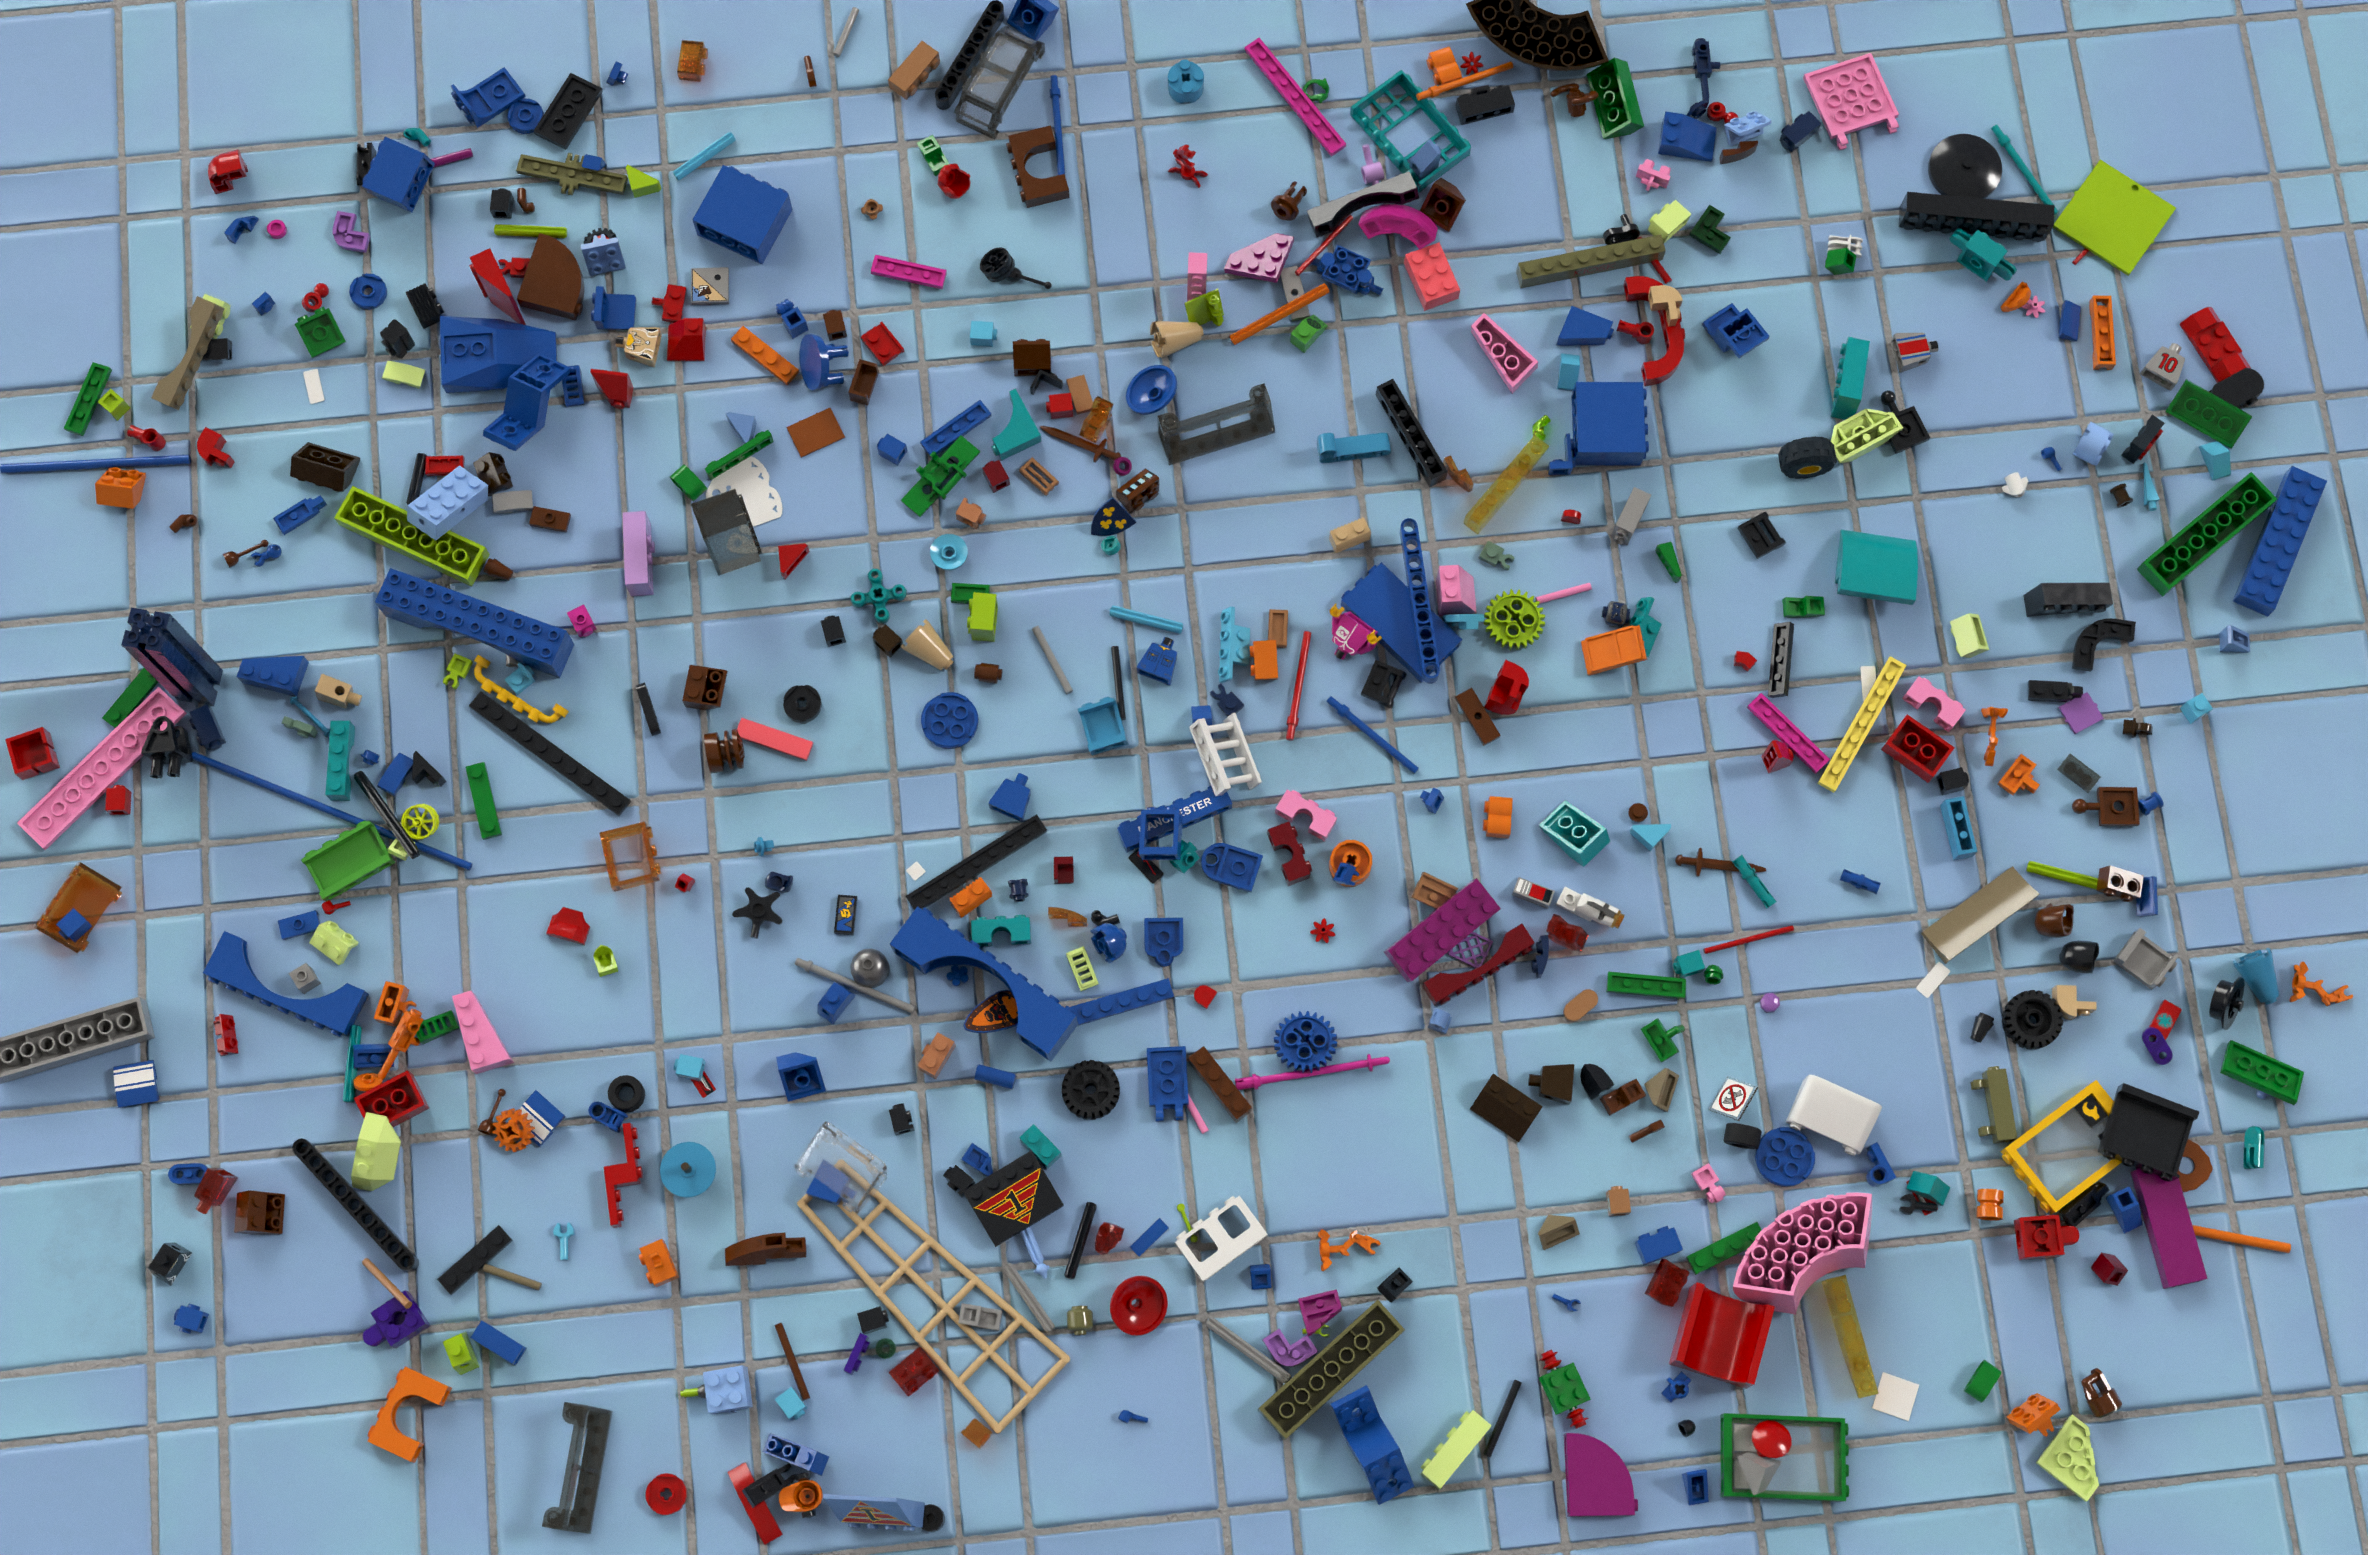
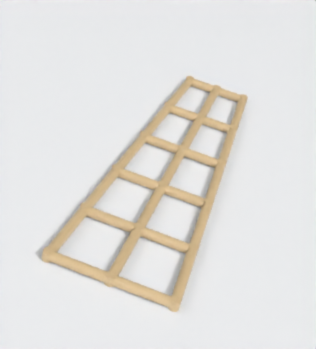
(946, 1308)

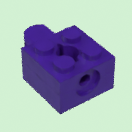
(395, 1323)

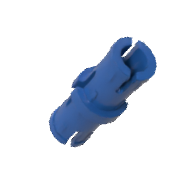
(1860, 881)

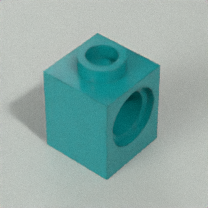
(1688, 964)

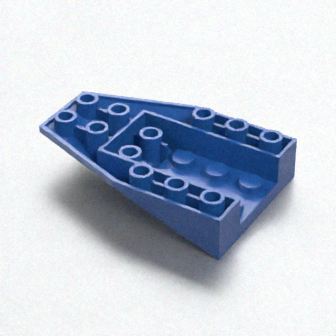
(486, 351)

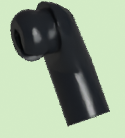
(1098, 918)

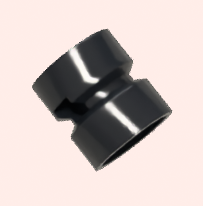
(933, 1518)

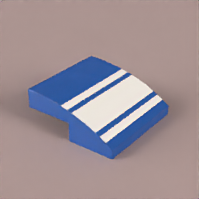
(135, 1083)
(544, 1117)

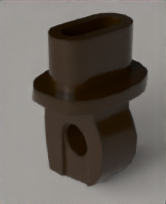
(2132, 728)

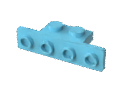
(1234, 645)

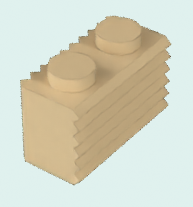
(1349, 535)

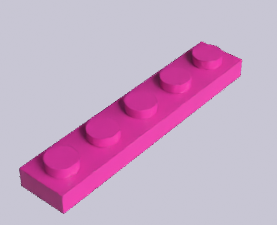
(1788, 733)

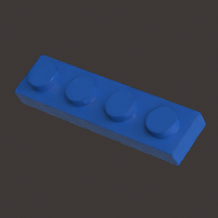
(956, 427)

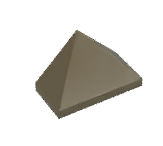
(1662, 1088)
(1557, 1230)

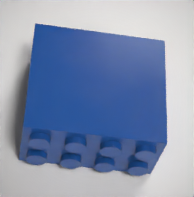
(742, 214)
(1609, 423)

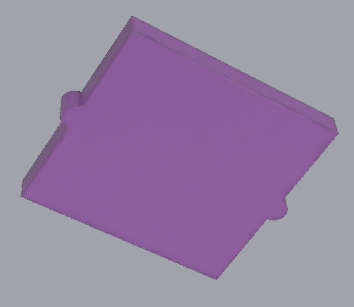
(2081, 713)

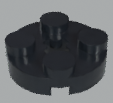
(802, 693)

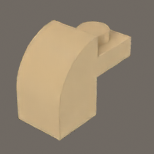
(1667, 299)
(2067, 999)

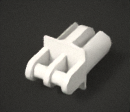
(1839, 242)

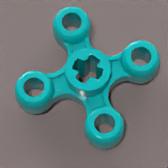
(877, 589)

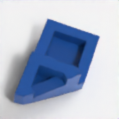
(236, 228)
(978, 1159)

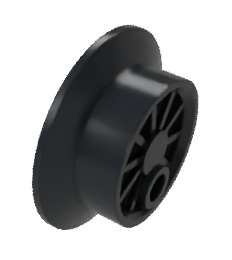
(2227, 1001)

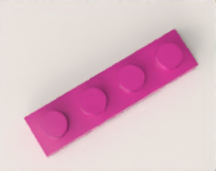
(908, 272)

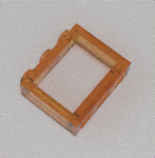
(622, 832)

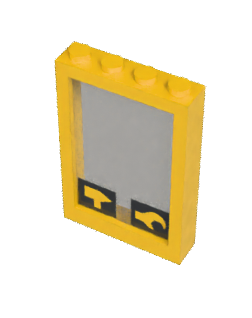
(2060, 1151)

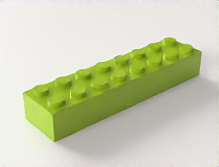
(389, 527)

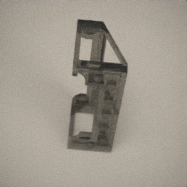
(1259, 425)
(598, 1425)

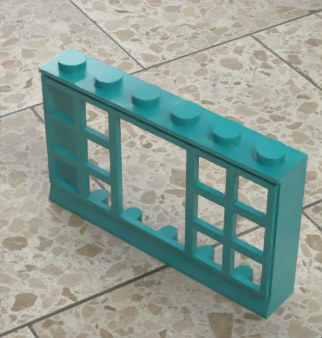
(1428, 108)

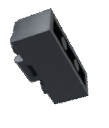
(1484, 103)

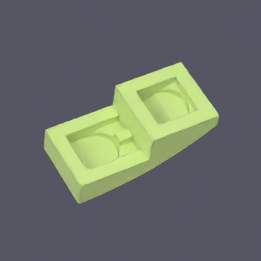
(403, 373)

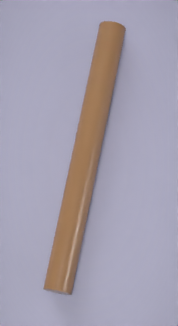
(387, 1283)

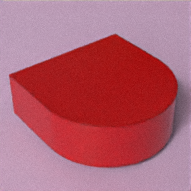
(1571, 516)
(1204, 995)

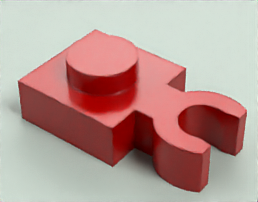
(516, 267)

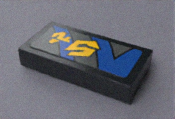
(845, 914)

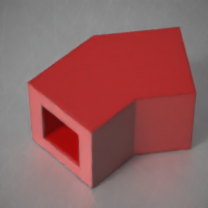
(1744, 660)
(683, 878)

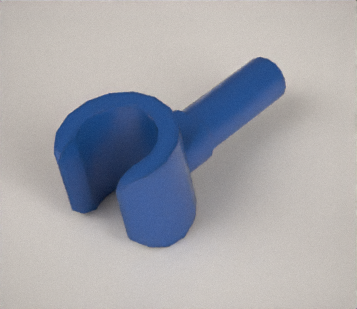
(2050, 453)
(1567, 1302)
(1125, 1416)

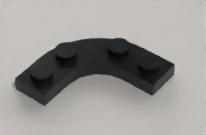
(2098, 631)

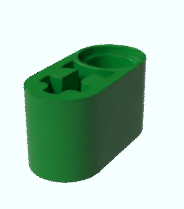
(688, 482)
(1982, 1381)

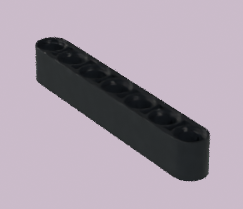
(969, 62)

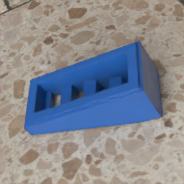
(575, 373)

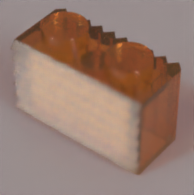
(691, 60)

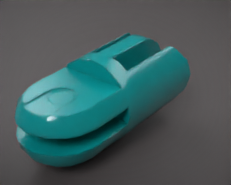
(2254, 1148)

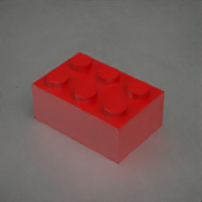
(1917, 748)
(396, 1098)

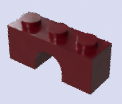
(1284, 837)

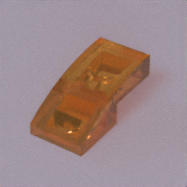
(1460, 477)
(1074, 918)

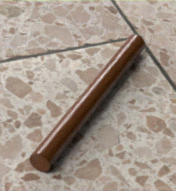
(792, 1361)

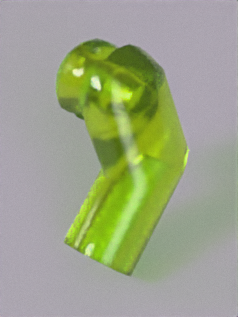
(1538, 427)

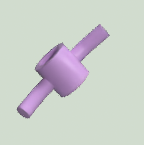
(1371, 171)

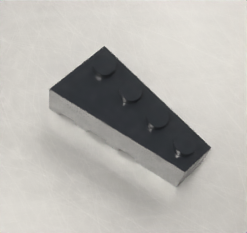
(2067, 598)

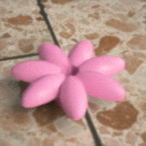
(2034, 306)

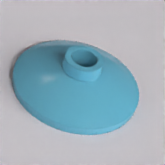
(948, 543)

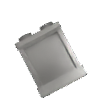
(2145, 960)

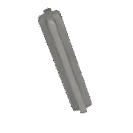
(1028, 1297)

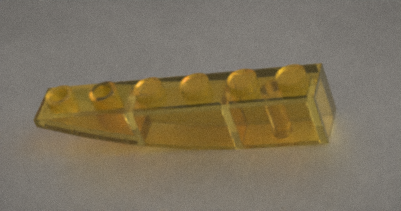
(1505, 485)
(1850, 1335)

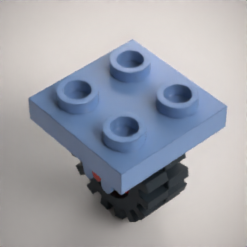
(602, 252)

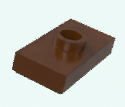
(550, 519)

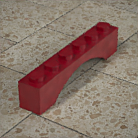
(1445, 985)

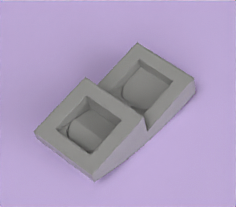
(512, 501)
(980, 1317)

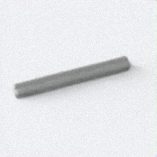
(1248, 1350)

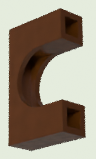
(1035, 190)

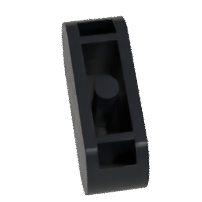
(2240, 388)

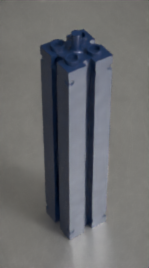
(172, 656)

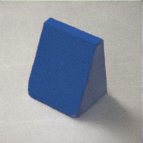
(593, 162)
(1260, 1276)

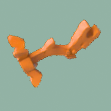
(1994, 713)
(2299, 983)
(1325, 1250)

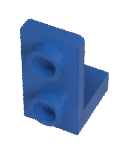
(1561, 467)

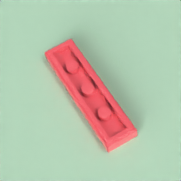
(774, 739)

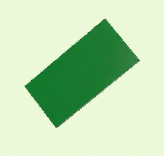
(2208, 413)
(2262, 1072)

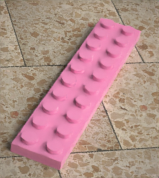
(97, 771)

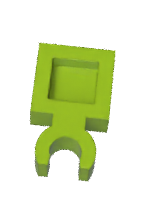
(458, 667)

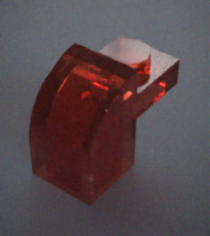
(1566, 934)

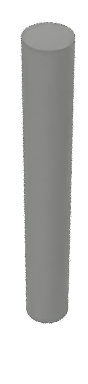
(846, 31)

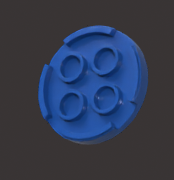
(949, 720)
(1785, 1157)

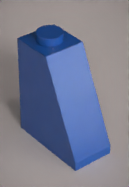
(1584, 329)

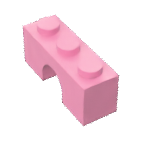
(1948, 710)
(1294, 804)

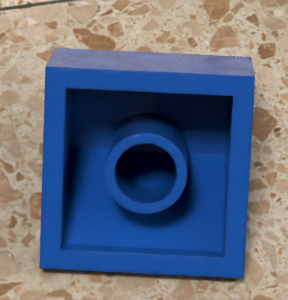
(1032, 17)

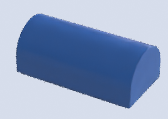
(995, 1076)

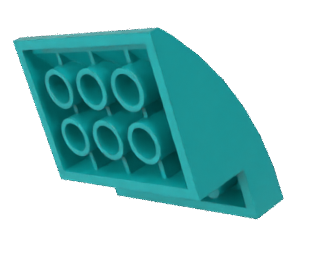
(1877, 567)

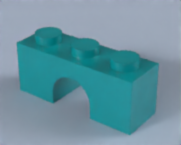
(1018, 927)

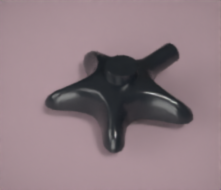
(758, 910)

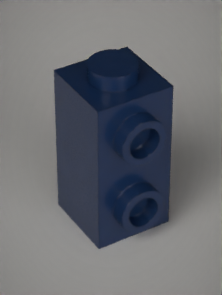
(1800, 131)
(207, 727)

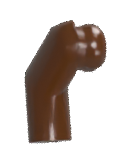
(521, 199)

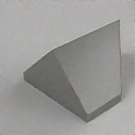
(1758, 1470)

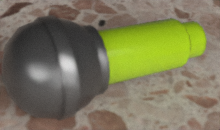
(700, 1391)

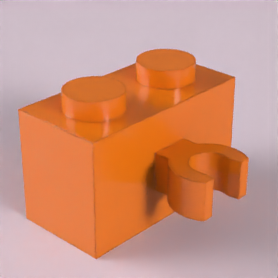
(392, 1004)
(658, 1263)

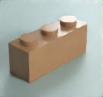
(914, 70)

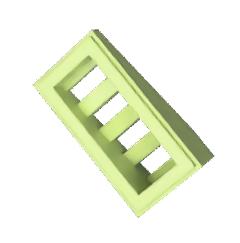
(1081, 951)

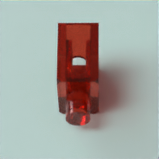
(214, 1188)

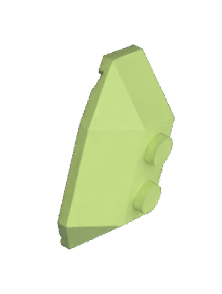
(1863, 433)
(375, 1153)

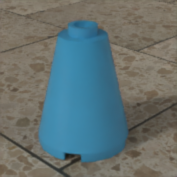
(2259, 974)

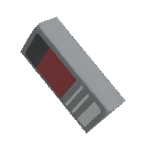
(1533, 893)

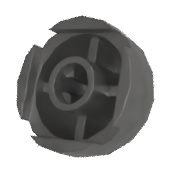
(869, 968)

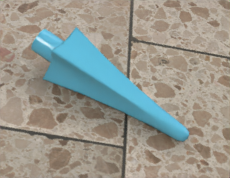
(2150, 493)

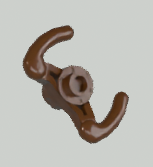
(1575, 99)

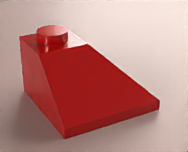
(686, 340)
(614, 386)

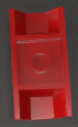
(2214, 344)

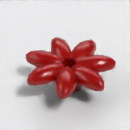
(1471, 67)
(1321, 934)

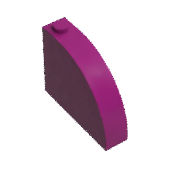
(1596, 1479)

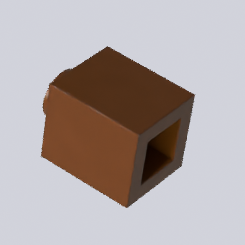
(835, 325)

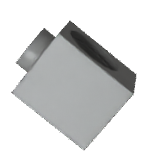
(304, 978)

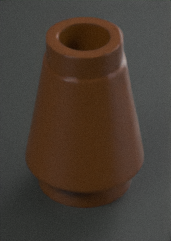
(497, 569)

